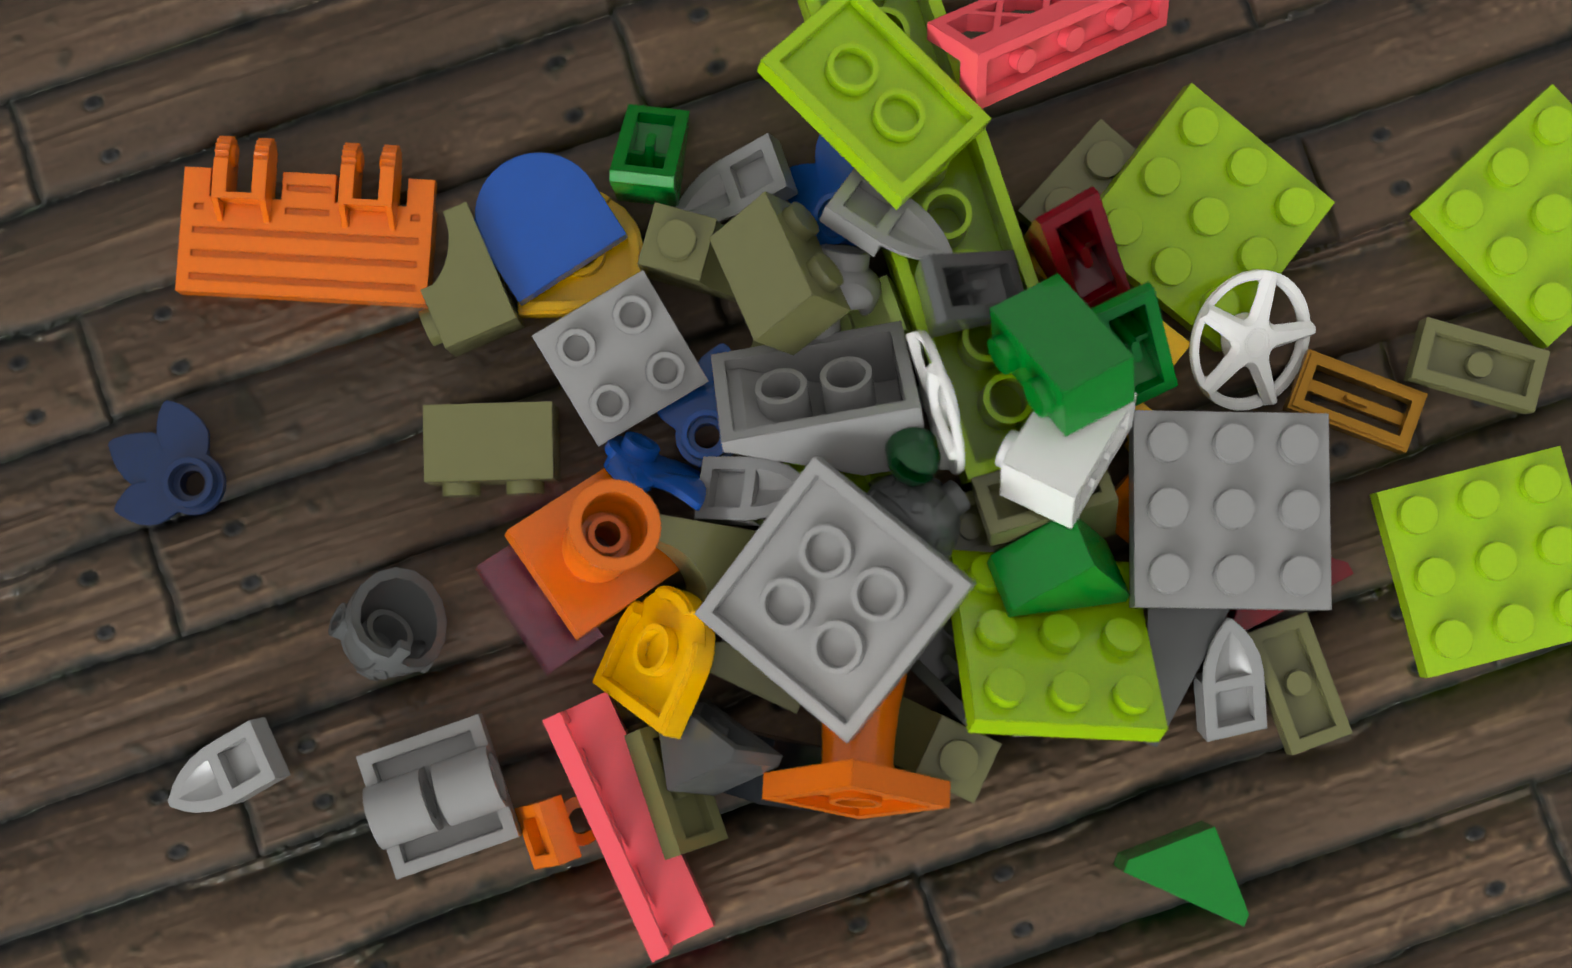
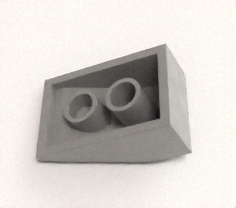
(827, 400)

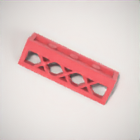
(1038, 45)
(599, 766)

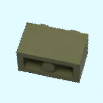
(780, 273)
(491, 446)

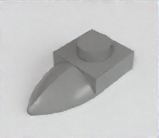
(740, 179)
(872, 222)
(742, 489)
(1231, 687)
(230, 770)

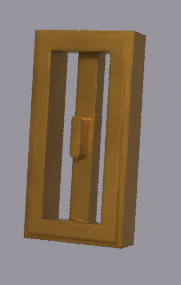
(1405, 422)

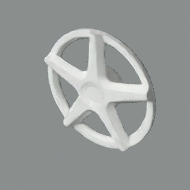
(1250, 339)
(938, 401)

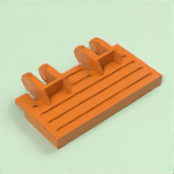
(306, 241)

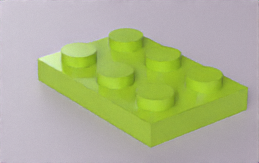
(873, 96)

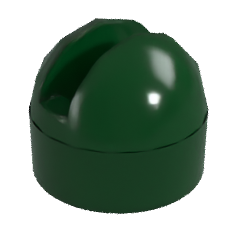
(913, 455)

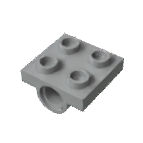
(620, 358)
(437, 796)

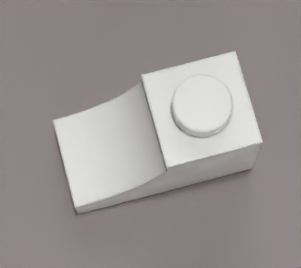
(1059, 472)

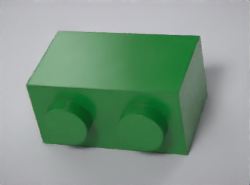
(1061, 355)

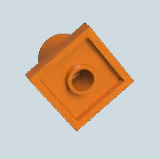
(575, 571)
(860, 775)

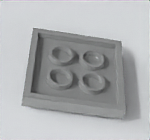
(1229, 510)
(834, 598)

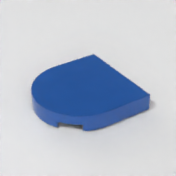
(543, 222)

